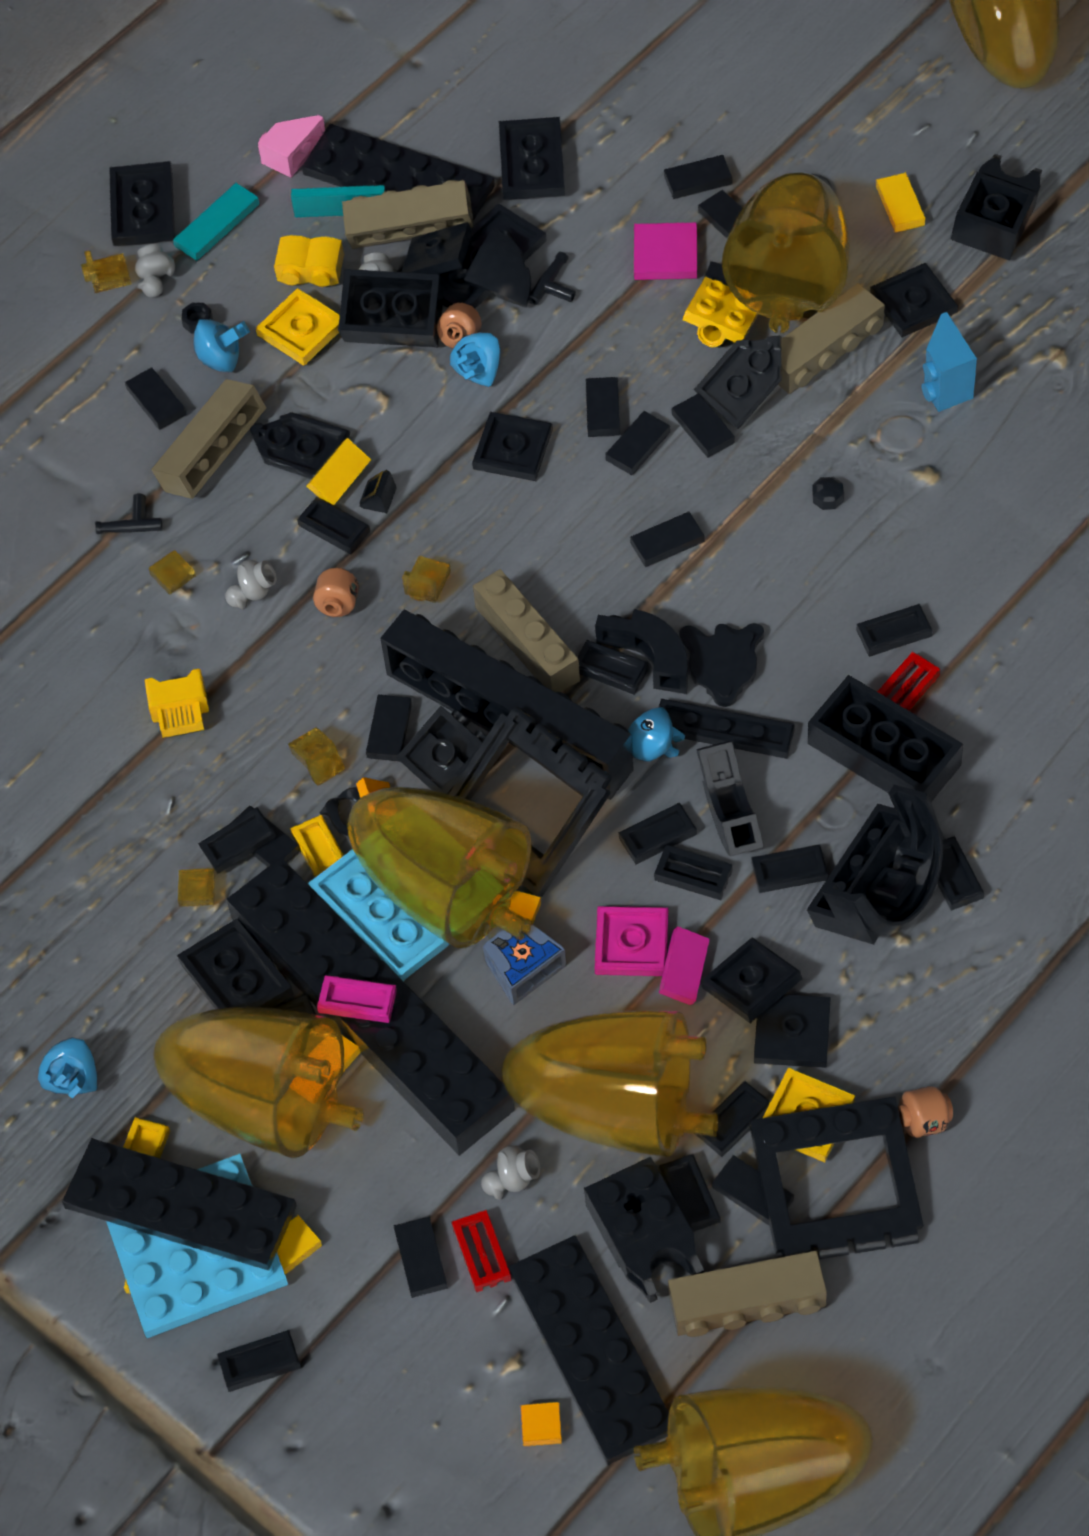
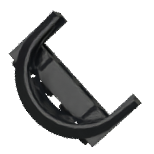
(885, 836)

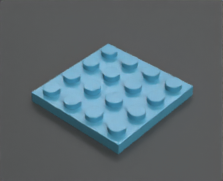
(375, 918)
(181, 1283)

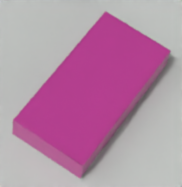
(684, 965)
(357, 999)

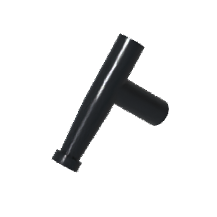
(546, 283)
(136, 524)

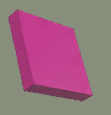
(665, 251)
(631, 941)

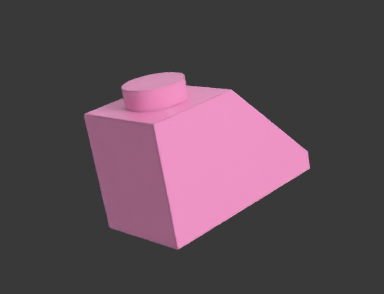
(290, 143)

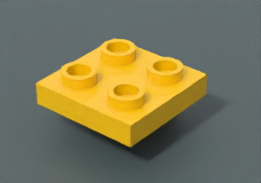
(718, 314)

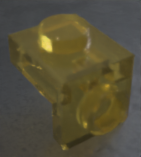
(426, 579)

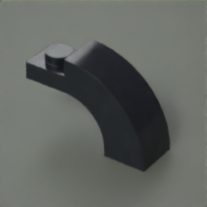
(654, 640)
(727, 799)

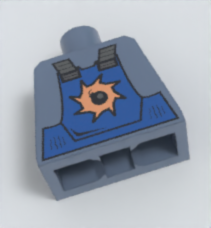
(524, 963)

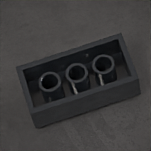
(883, 740)

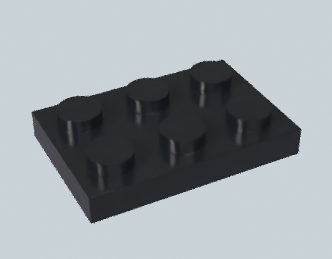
(531, 158)
(141, 203)
(234, 970)

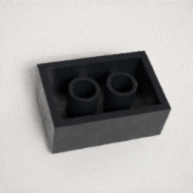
(390, 308)

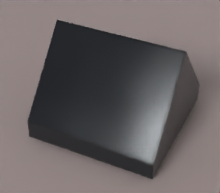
(379, 492)

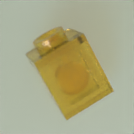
(106, 272)
(317, 755)

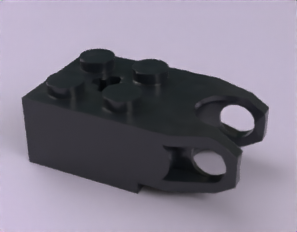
(996, 209)
(646, 1237)

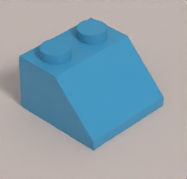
(948, 366)

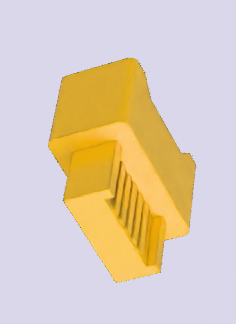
(178, 703)

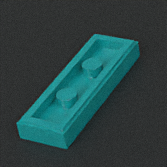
(328, 200)
(216, 221)

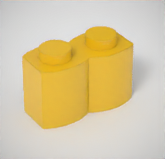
(309, 260)

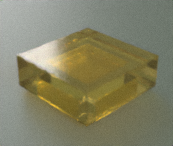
(172, 572)
(196, 887)

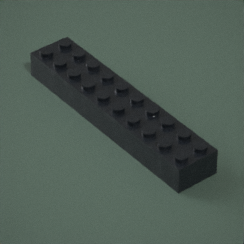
(413, 1049)

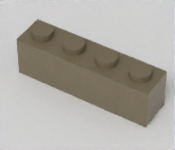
(406, 213)
(828, 336)
(209, 438)
(526, 632)
(747, 1294)

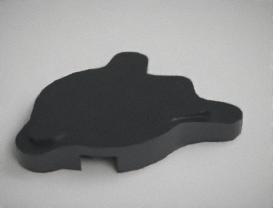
(723, 660)

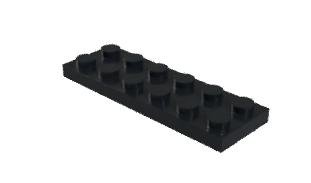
(360, 160)
(179, 1204)
(591, 1349)

